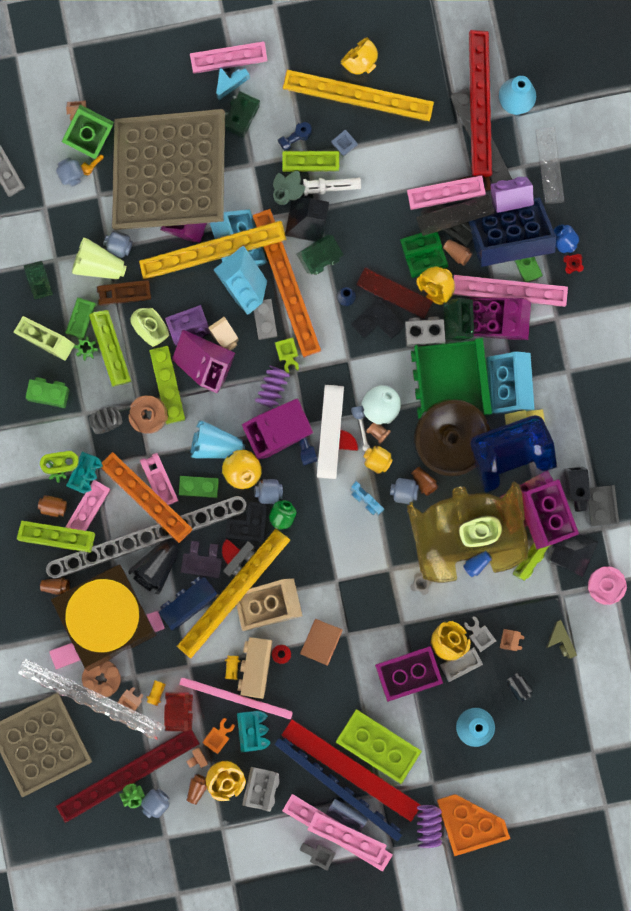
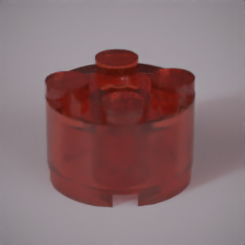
(177, 711)

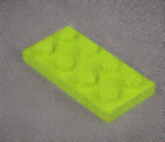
(378, 746)

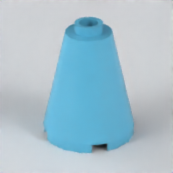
(517, 95)
(214, 442)
(466, 727)

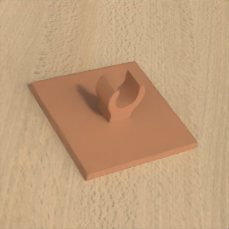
(321, 641)

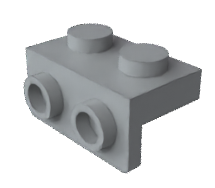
(261, 789)

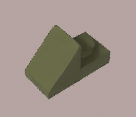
(560, 635)

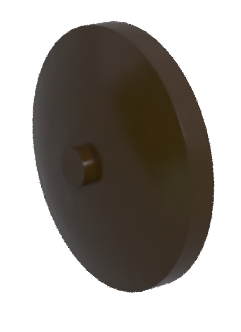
(445, 436)

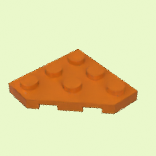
(470, 825)

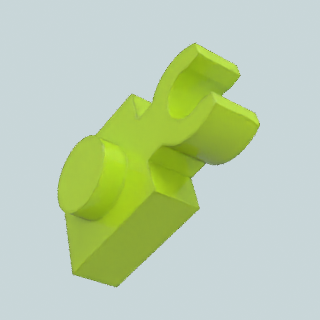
(286, 352)

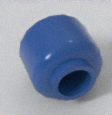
(566, 238)

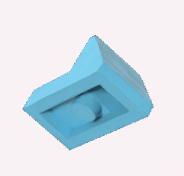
(227, 85)

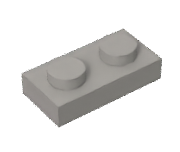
(265, 320)

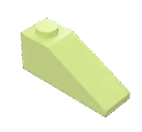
(44, 338)

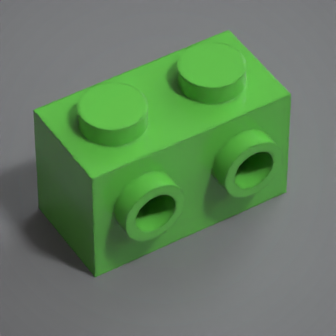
(46, 393)

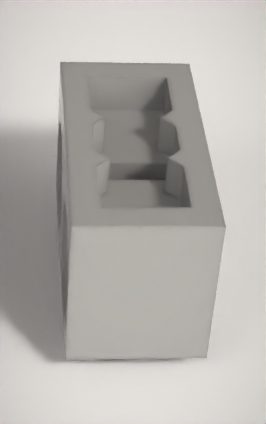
(425, 337)

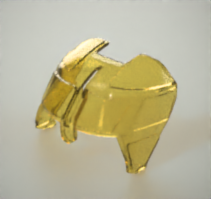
(439, 535)

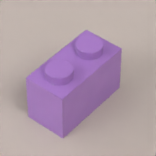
(512, 194)

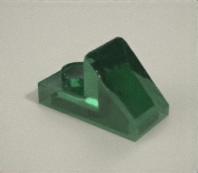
(38, 279)

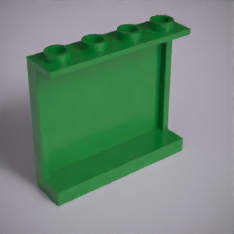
(451, 373)

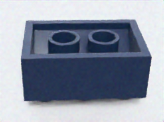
(188, 603)

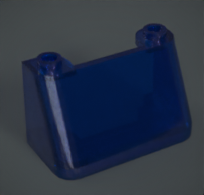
(511, 448)

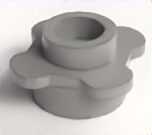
(416, 586)

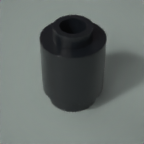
(519, 687)

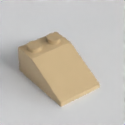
(269, 604)

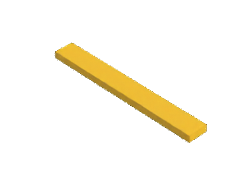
(358, 95)
(212, 250)
(233, 593)

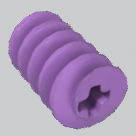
(272, 387)
(431, 826)

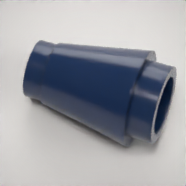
(343, 300)

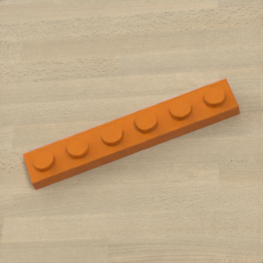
(146, 497)

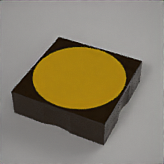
(103, 617)

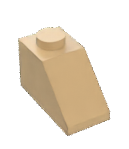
(224, 334)

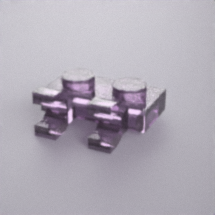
(202, 565)

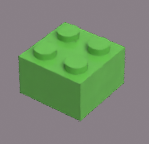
(87, 131)

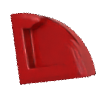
(347, 441)
(229, 551)

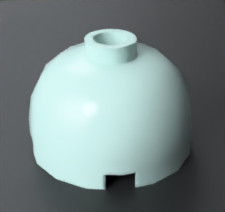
(381, 404)

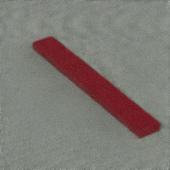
(127, 775)

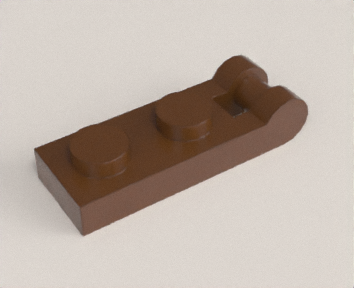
(124, 292)

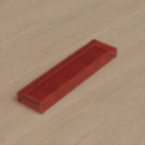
(394, 293)

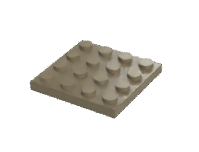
(41, 745)

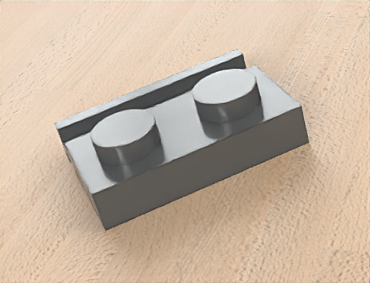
(603, 506)
(244, 554)

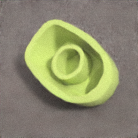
(149, 326)
(480, 531)

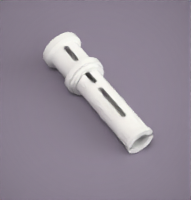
(322, 186)

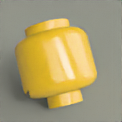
(377, 459)

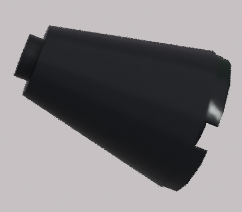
(155, 567)

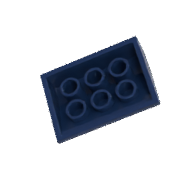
(513, 234)

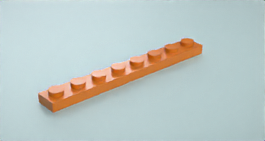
(289, 290)

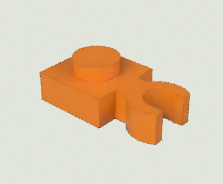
(216, 738)

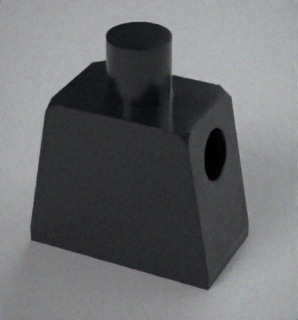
(577, 478)

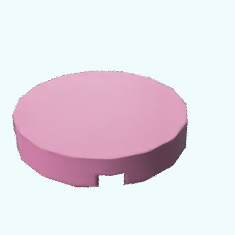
(607, 585)

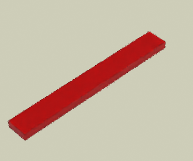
(480, 103)
(351, 770)

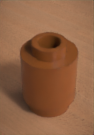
(52, 506)

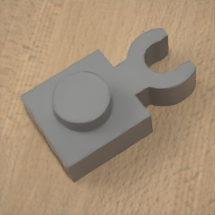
(481, 636)

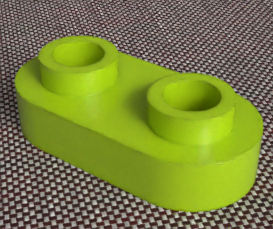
(59, 462)

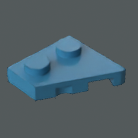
(360, 494)

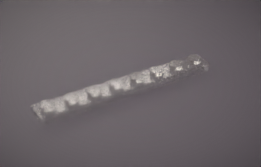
(91, 699)

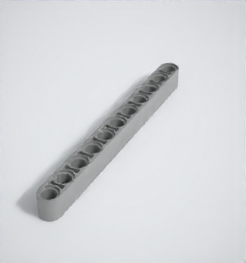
(136, 536)

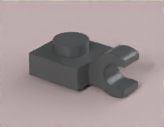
(320, 856)

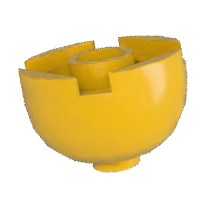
(361, 58)
(437, 283)
(242, 469)
(450, 641)
(224, 780)

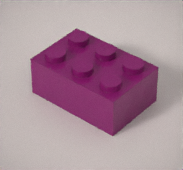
(408, 674)

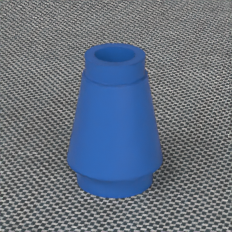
(477, 563)

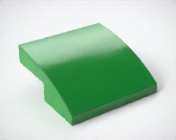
(423, 253)

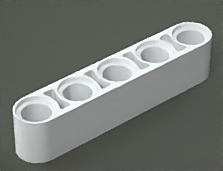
(330, 431)

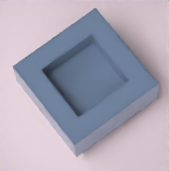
(344, 143)

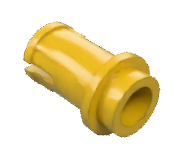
(232, 667)
(156, 693)

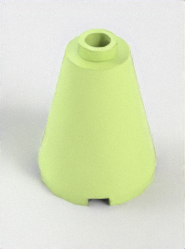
(97, 262)

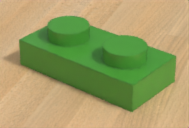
(198, 487)

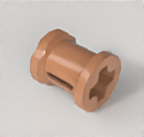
(378, 432)

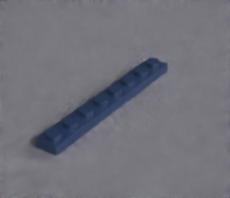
(332, 783)

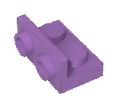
(191, 320)

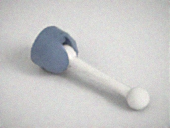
(358, 413)

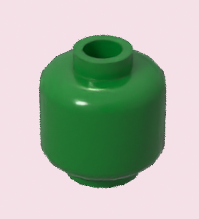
(282, 514)

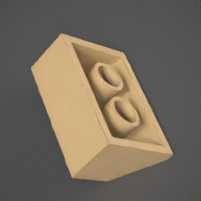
(255, 667)

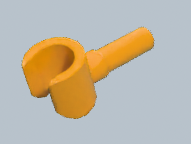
(87, 169)

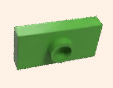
(528, 269)
(80, 318)

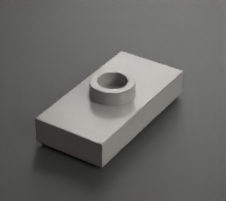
(462, 665)

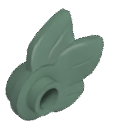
(287, 186)

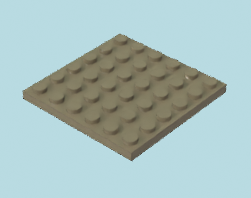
(168, 170)

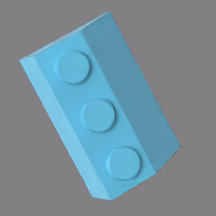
(234, 223)
(243, 280)
(510, 382)

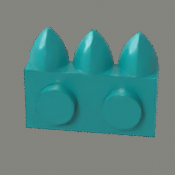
(84, 473)
(251, 730)

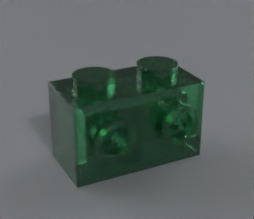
(241, 113)
(320, 254)
(458, 319)

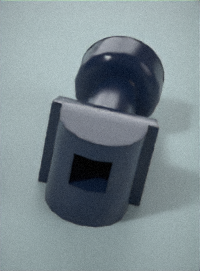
(302, 132)
(307, 452)

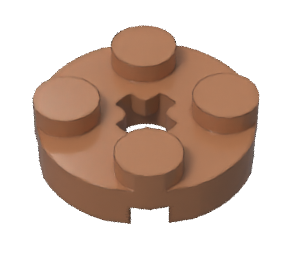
(137, 413)
(106, 688)

